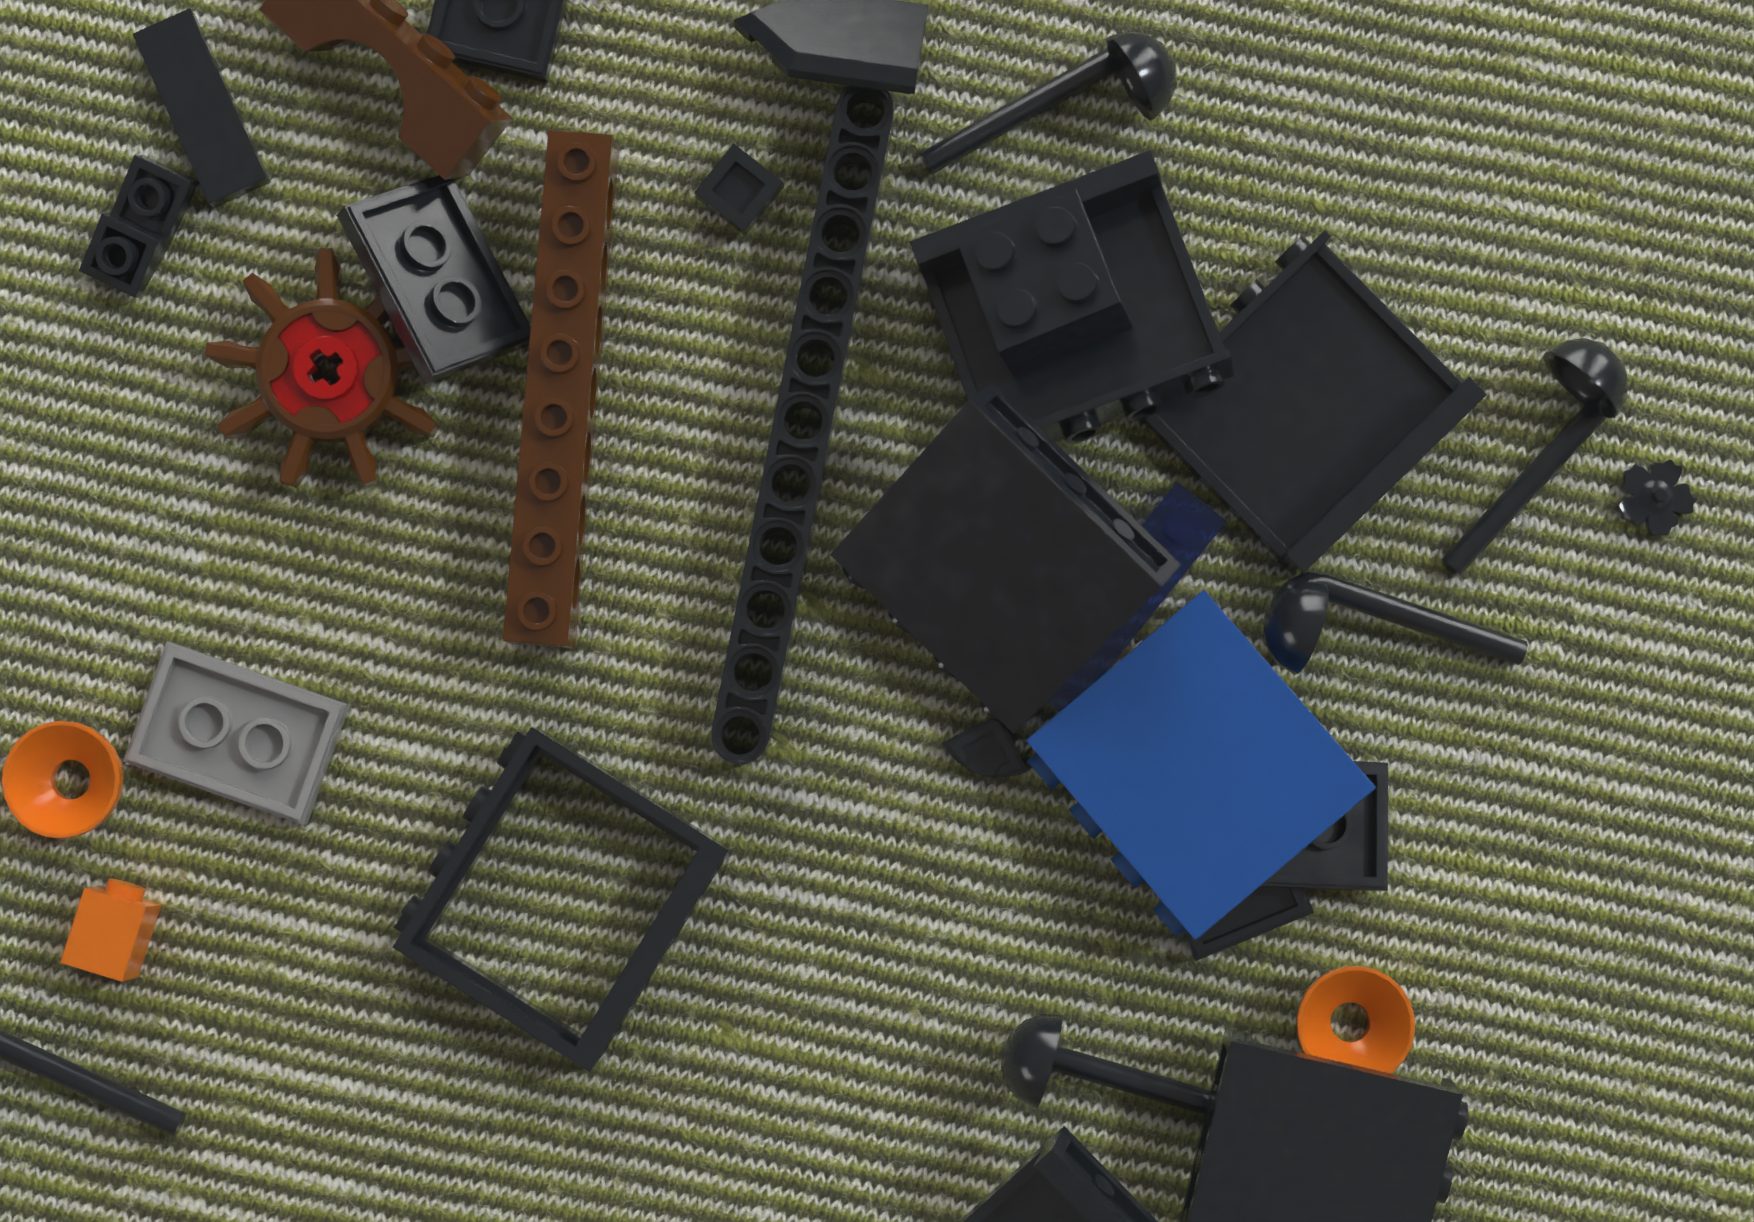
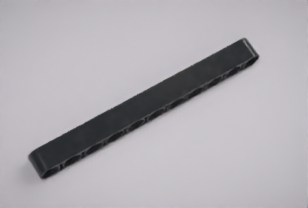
(797, 390)

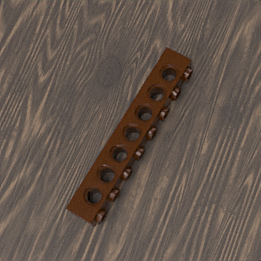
(561, 390)

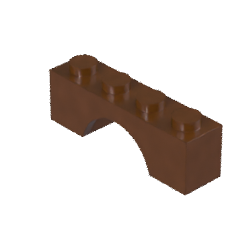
(445, 113)

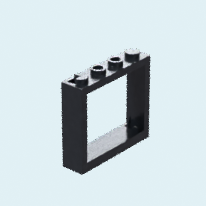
(456, 861)

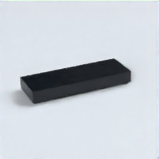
(201, 108)

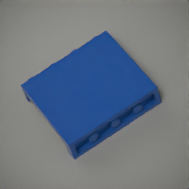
(1197, 767)

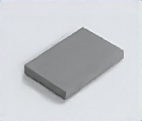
(236, 733)

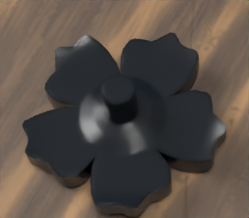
(1654, 497)

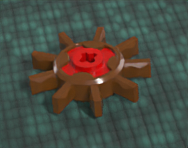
(289, 368)

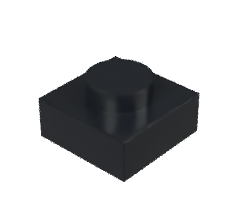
(739, 189)

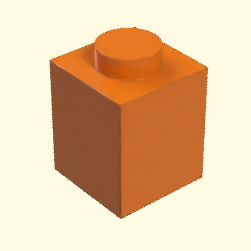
(111, 930)

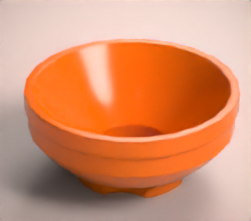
(32, 772)
(1388, 1014)

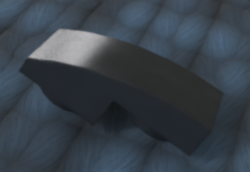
(140, 226)

